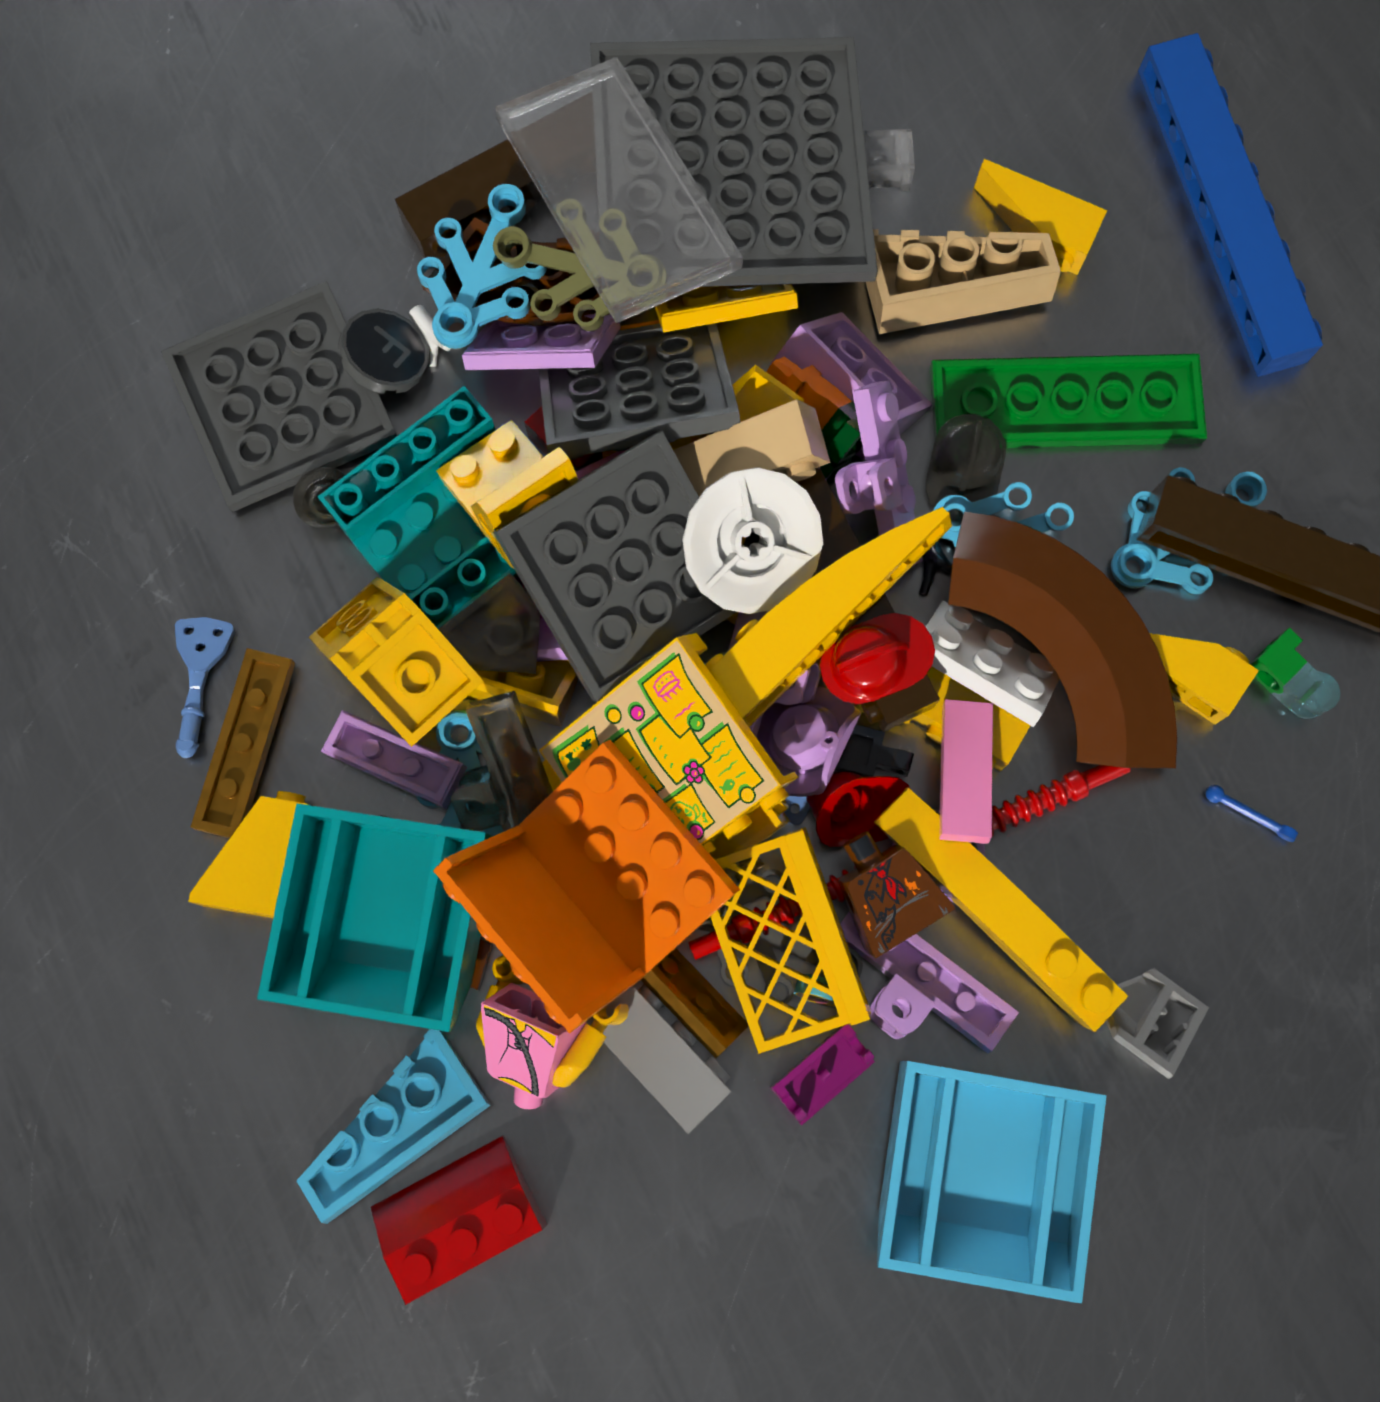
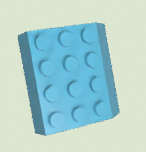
(990, 1181)

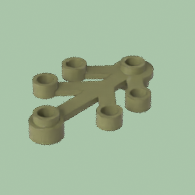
(557, 260)

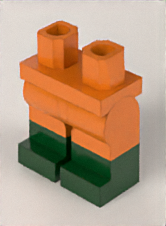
(833, 408)

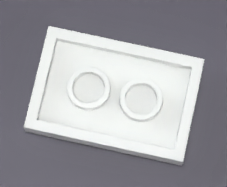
(991, 663)

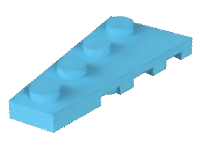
(405, 1119)

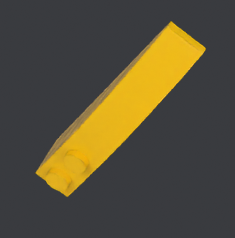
(814, 616)
(1004, 913)

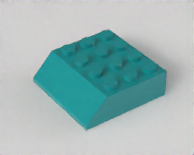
(369, 922)

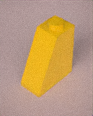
(251, 863)

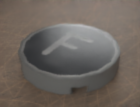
(383, 351)

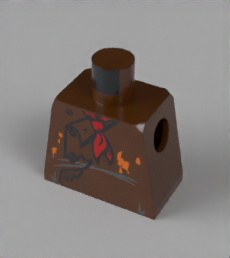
(889, 895)

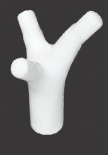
(424, 323)

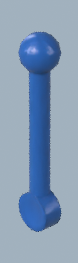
(1216, 794)

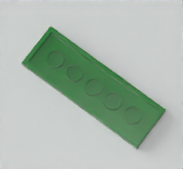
(1076, 398)

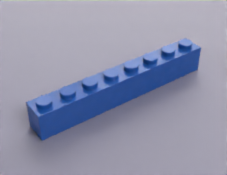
(1229, 205)

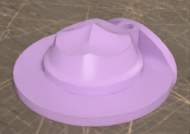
(808, 739)

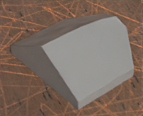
(1156, 1020)

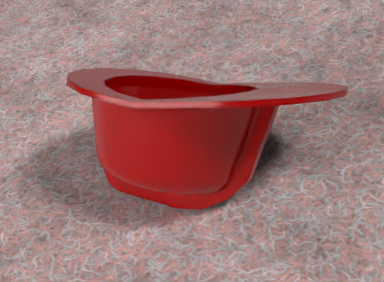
(878, 658)
(852, 806)

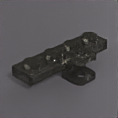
(514, 774)

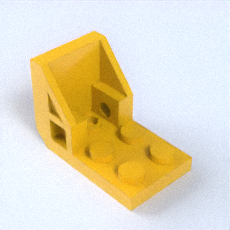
(504, 478)
(396, 659)

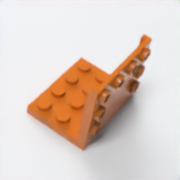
(589, 887)

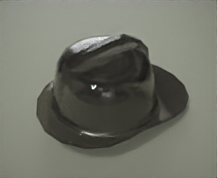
(966, 461)

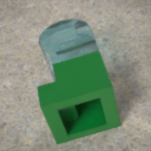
(1294, 679)

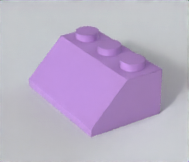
(852, 362)

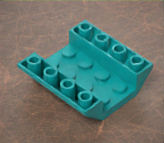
(410, 520)

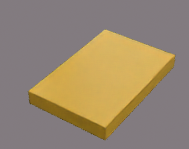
(723, 304)

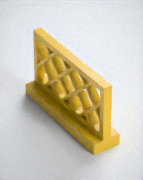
(825, 935)

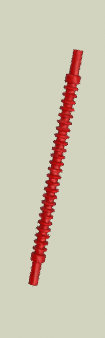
(1073, 787)

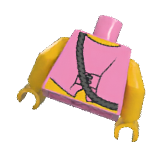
(529, 1046)

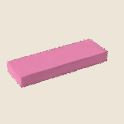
(966, 772)

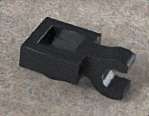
(866, 752)

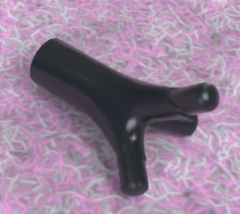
(934, 560)

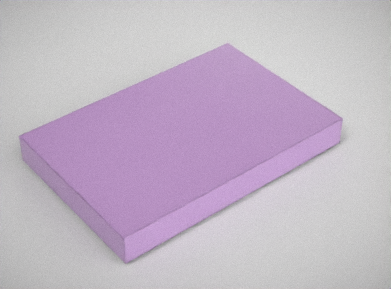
(538, 347)

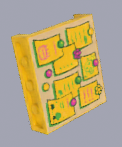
(682, 741)

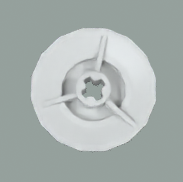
(772, 568)

